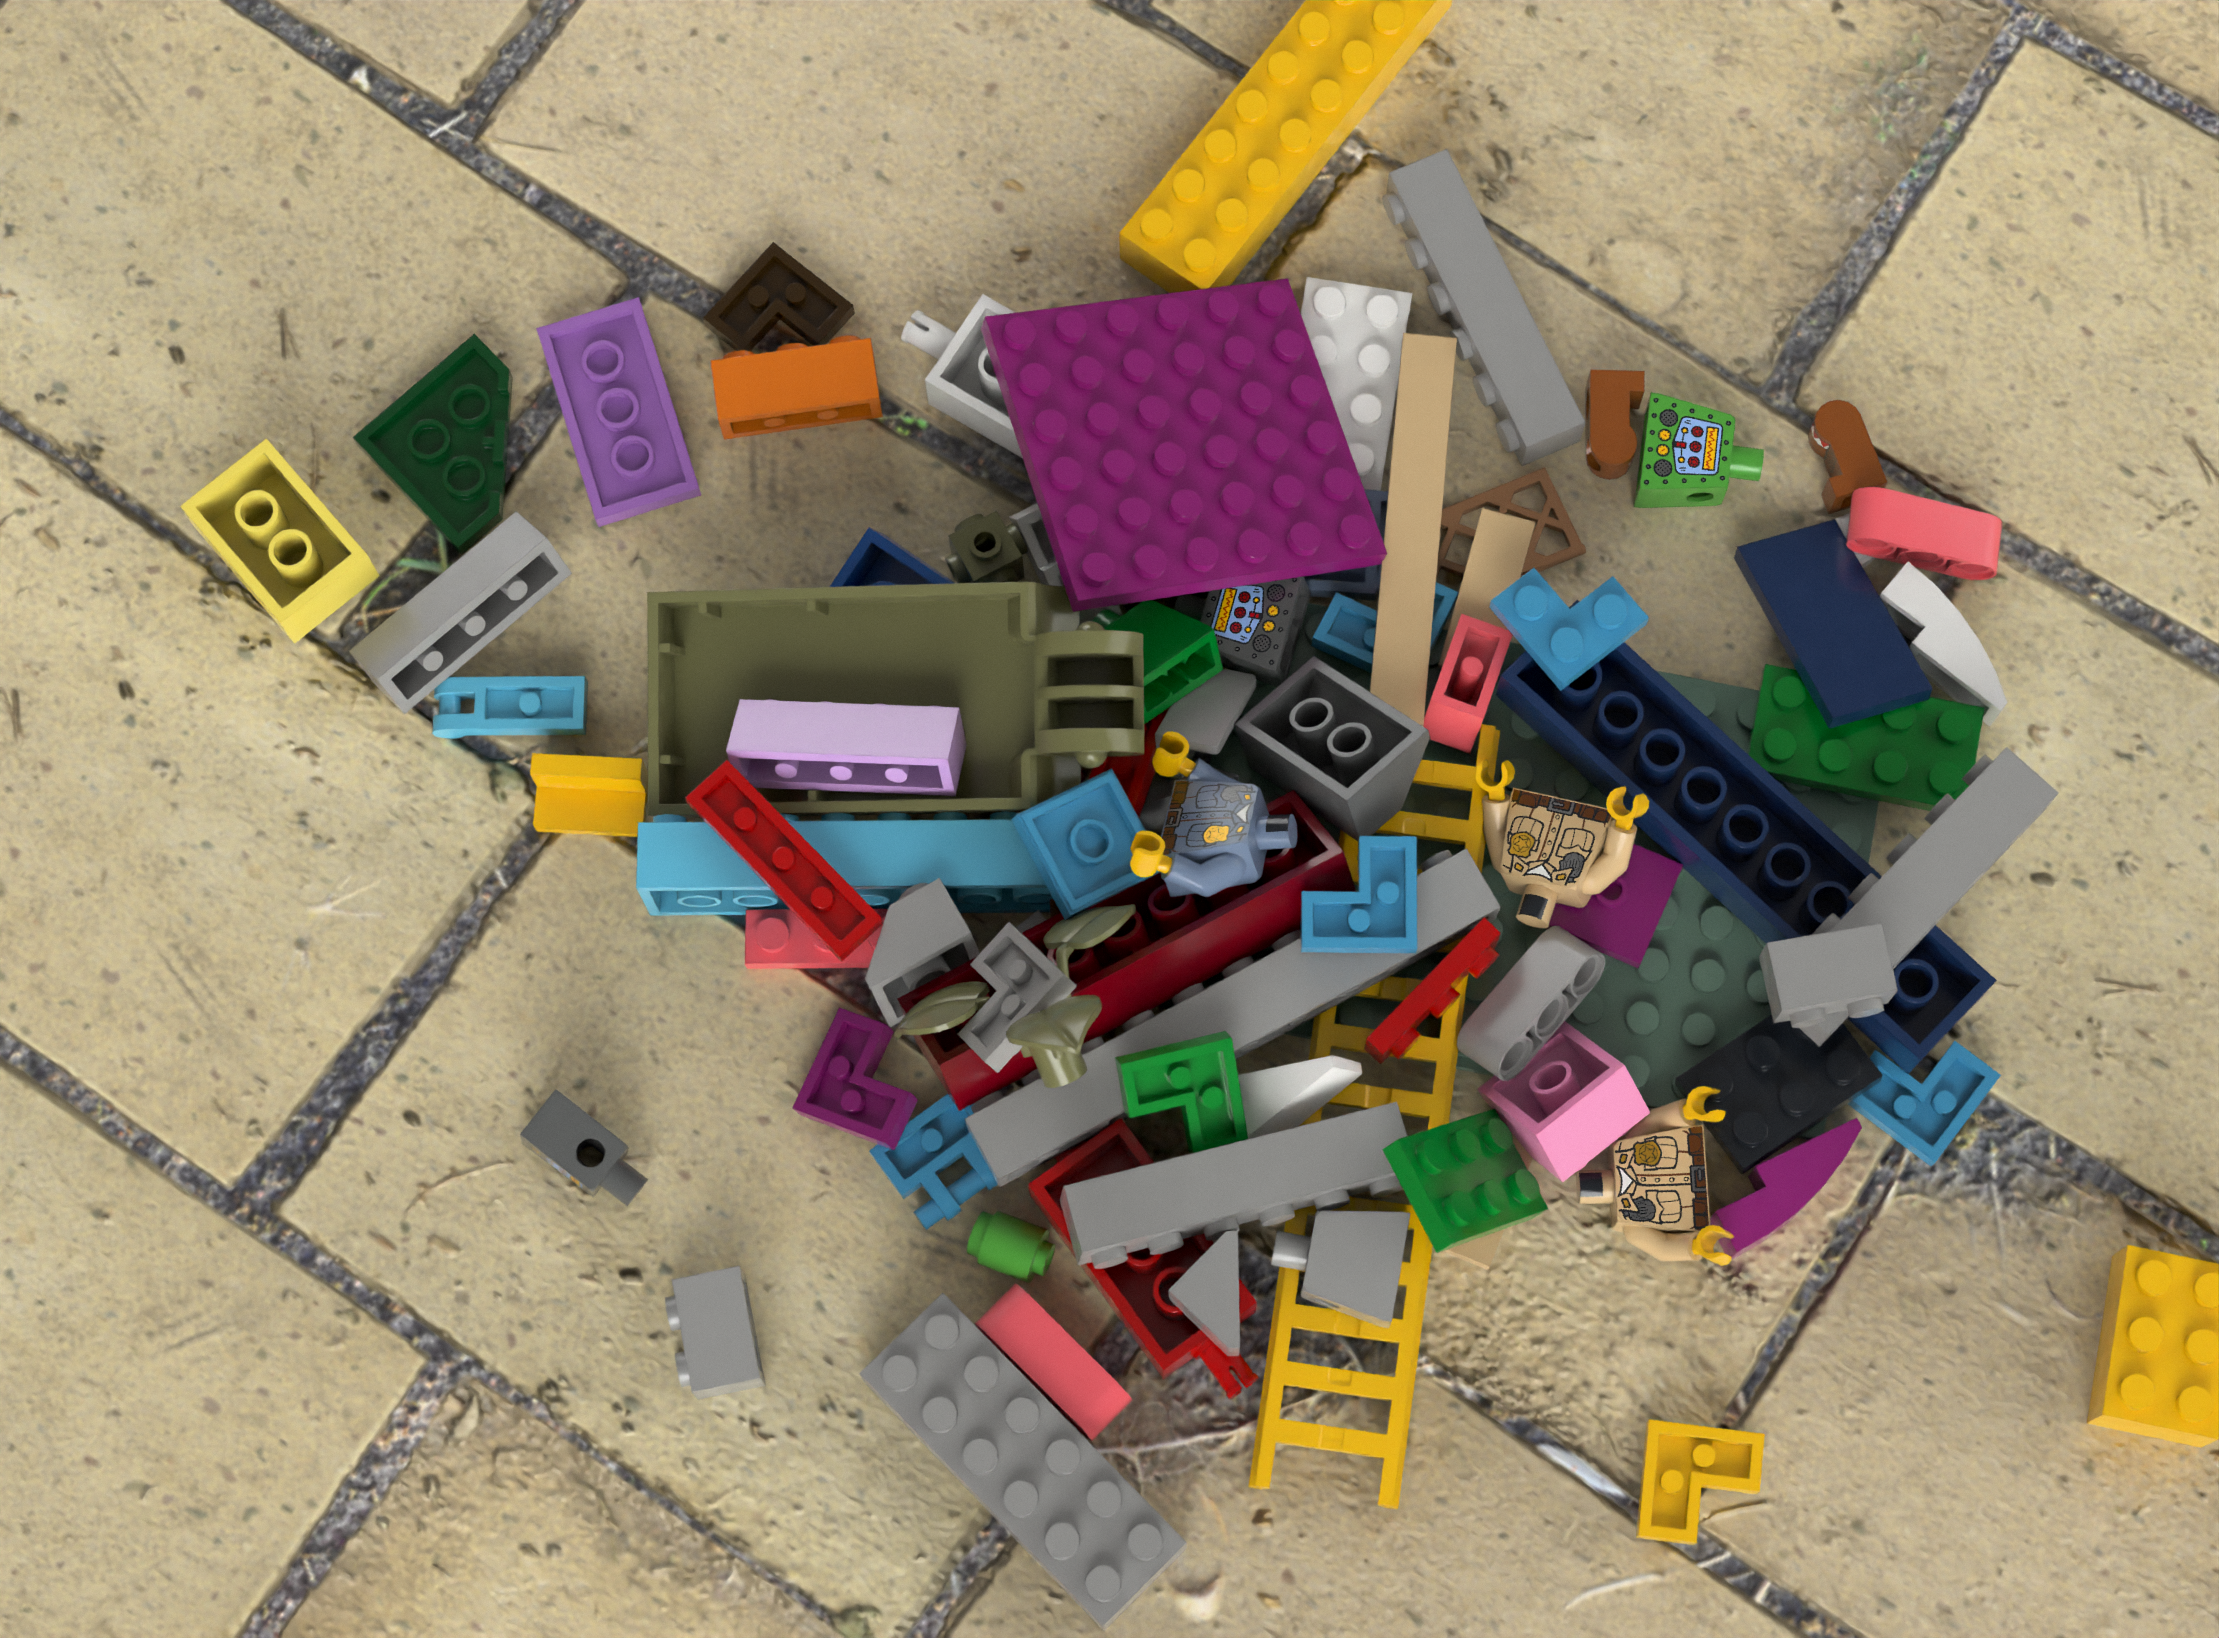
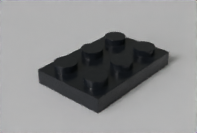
(1777, 1086)

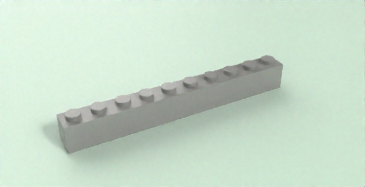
(1250, 1004)

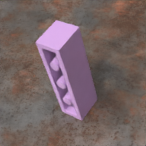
(848, 746)

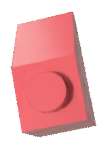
(1466, 683)

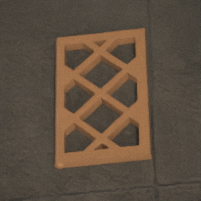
(1501, 498)

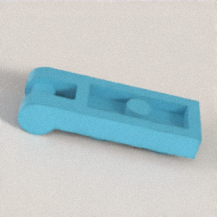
(512, 706)

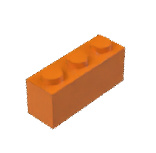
(796, 387)

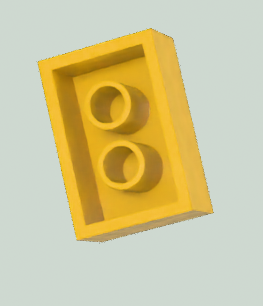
(2159, 1348)

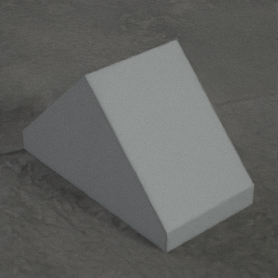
(1211, 1293)

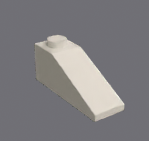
(1292, 1092)

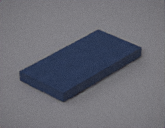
(1832, 624)

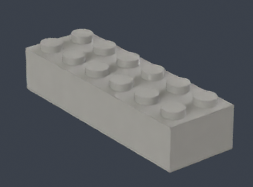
(1023, 1461)

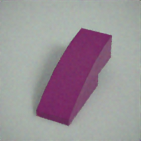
(1783, 1188)

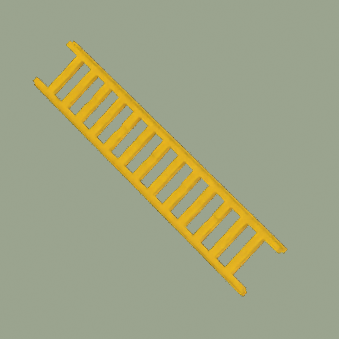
(1413, 1274)

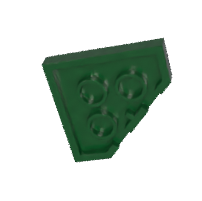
(449, 443)

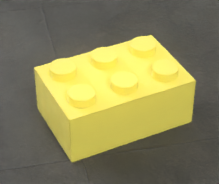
(280, 540)

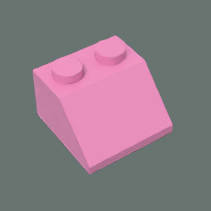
(1567, 1102)

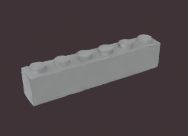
(1483, 308)
(1945, 861)
(1232, 1186)

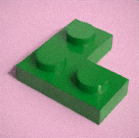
(1193, 1075)

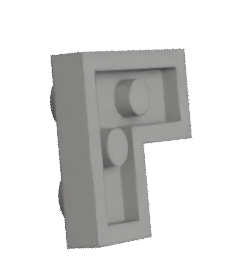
(1023, 985)

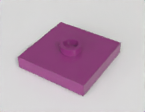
(1627, 911)

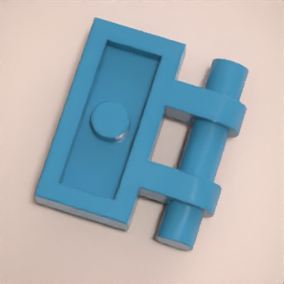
(926, 1149)

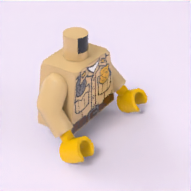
(1553, 845)
(1661, 1183)

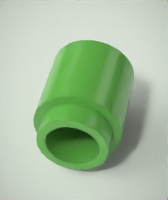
(1011, 1246)

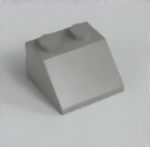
(916, 944)

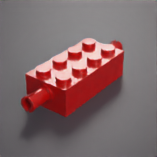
(1141, 1284)

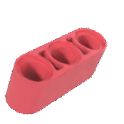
(1924, 533)
(1053, 1362)

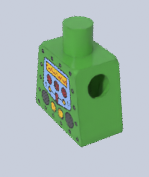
(1689, 455)

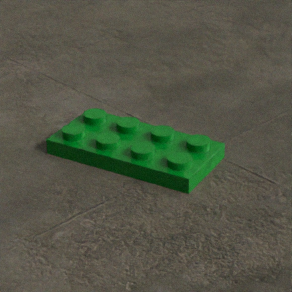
(1891, 757)

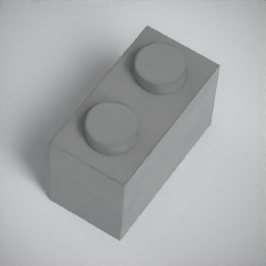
(1828, 975)
(716, 1333)

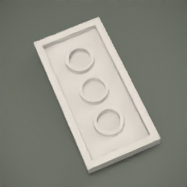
(1359, 352)

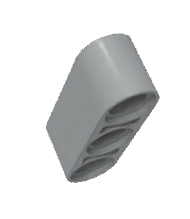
(1530, 1003)

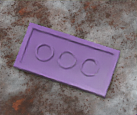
(618, 412)

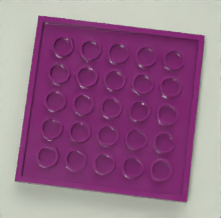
(1181, 443)

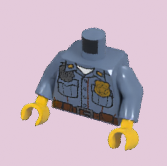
(1212, 828)

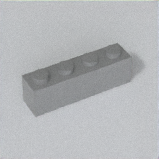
(460, 612)

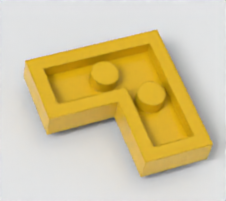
(1680, 1462)

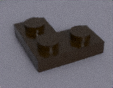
(777, 290)

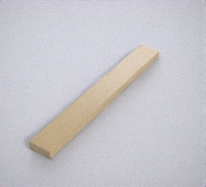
(1413, 523)

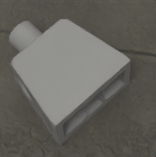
(1349, 1261)

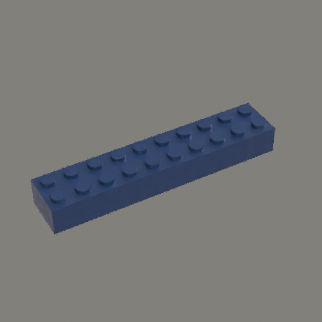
(1734, 828)

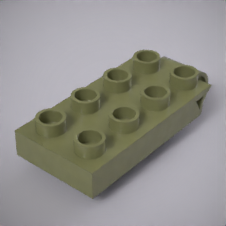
(1027, 678)

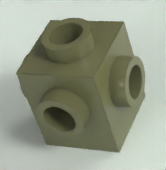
(978, 534)

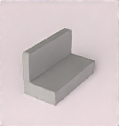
(1209, 712)

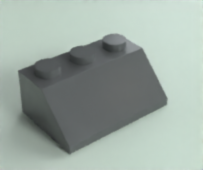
(1334, 747)

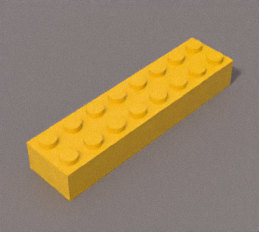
(1272, 139)

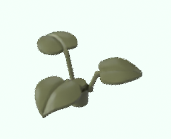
(1054, 1033)

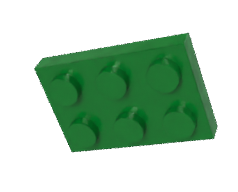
(1465, 1179)

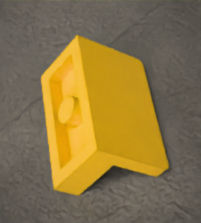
(589, 794)

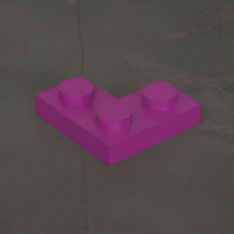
(842, 1084)

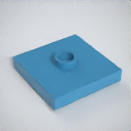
(1083, 842)

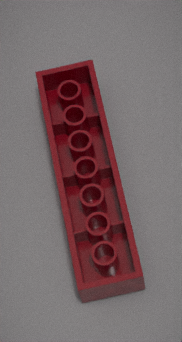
(1157, 950)

